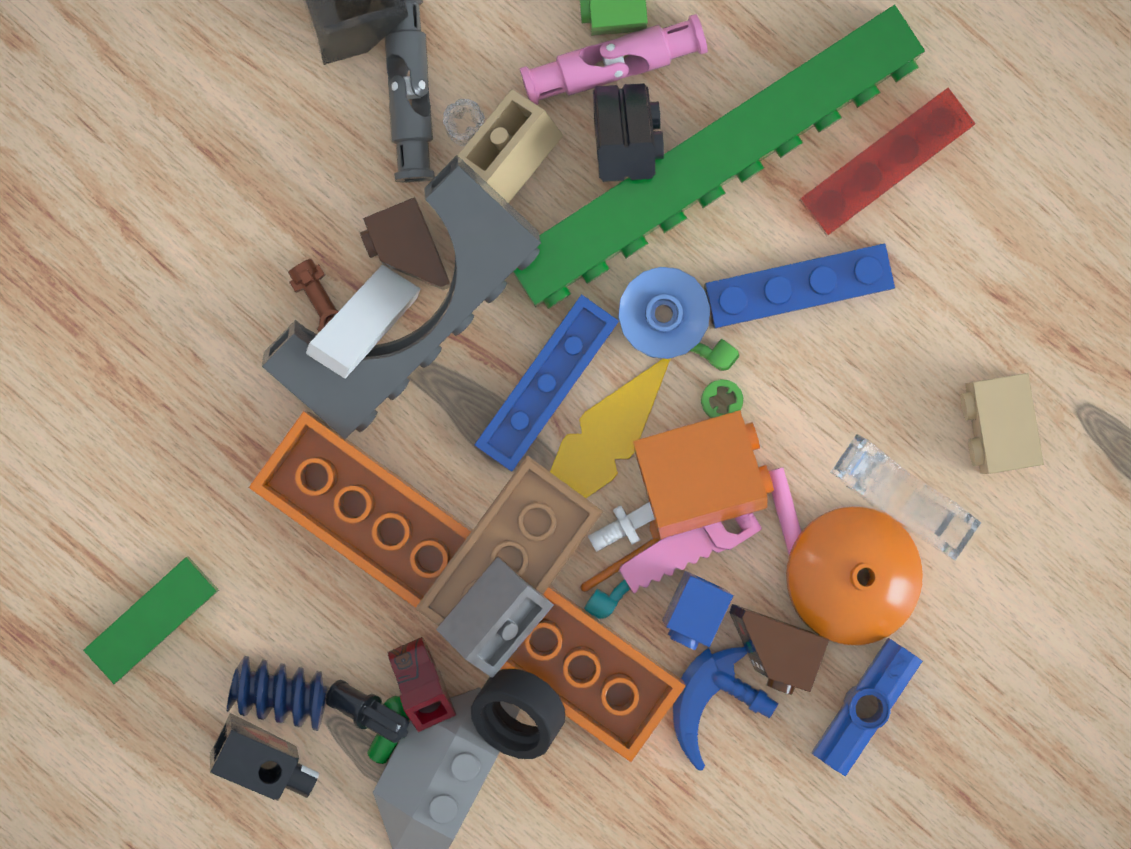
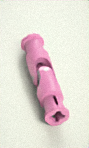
(645, 49)

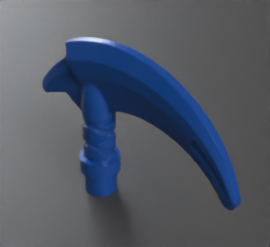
(703, 679)

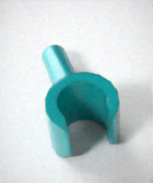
(603, 605)

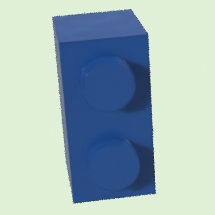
(696, 611)

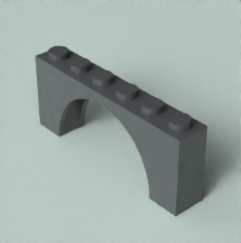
(488, 246)

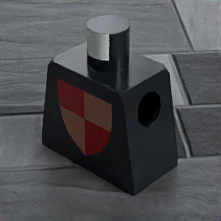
(245, 747)

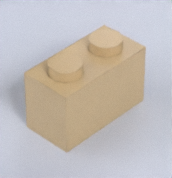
(511, 144)
(1002, 424)

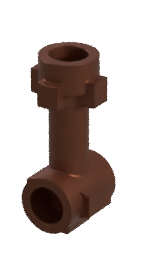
(306, 277)

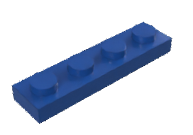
(799, 286)
(546, 383)

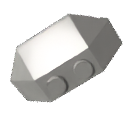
(435, 778)

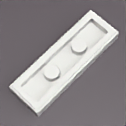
(363, 321)

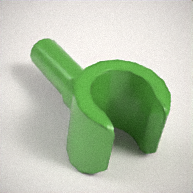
(721, 356)

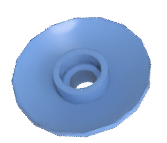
(681, 295)

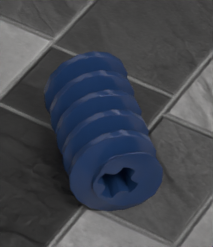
(279, 693)

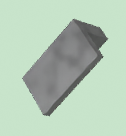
(494, 618)

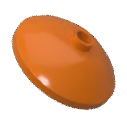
(825, 571)

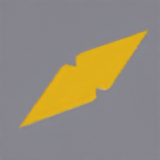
(608, 433)

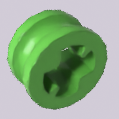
(711, 390)

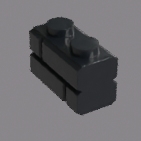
(625, 132)

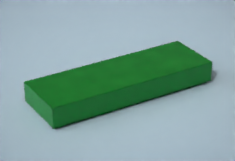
(151, 620)

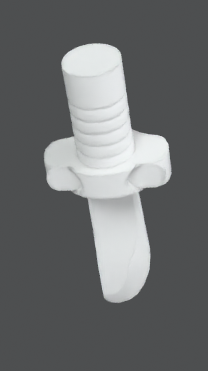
(623, 526)

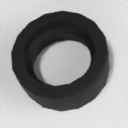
(506, 732)

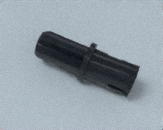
(367, 711)

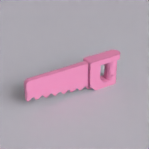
(684, 548)

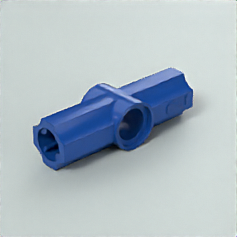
(849, 733)

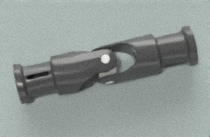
(409, 124)

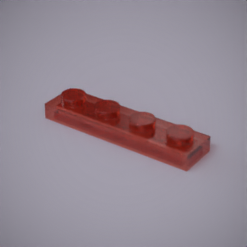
(887, 161)

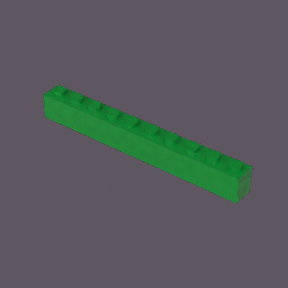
(720, 153)

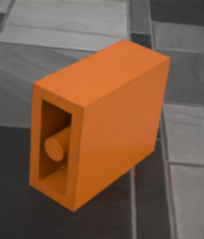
(703, 473)

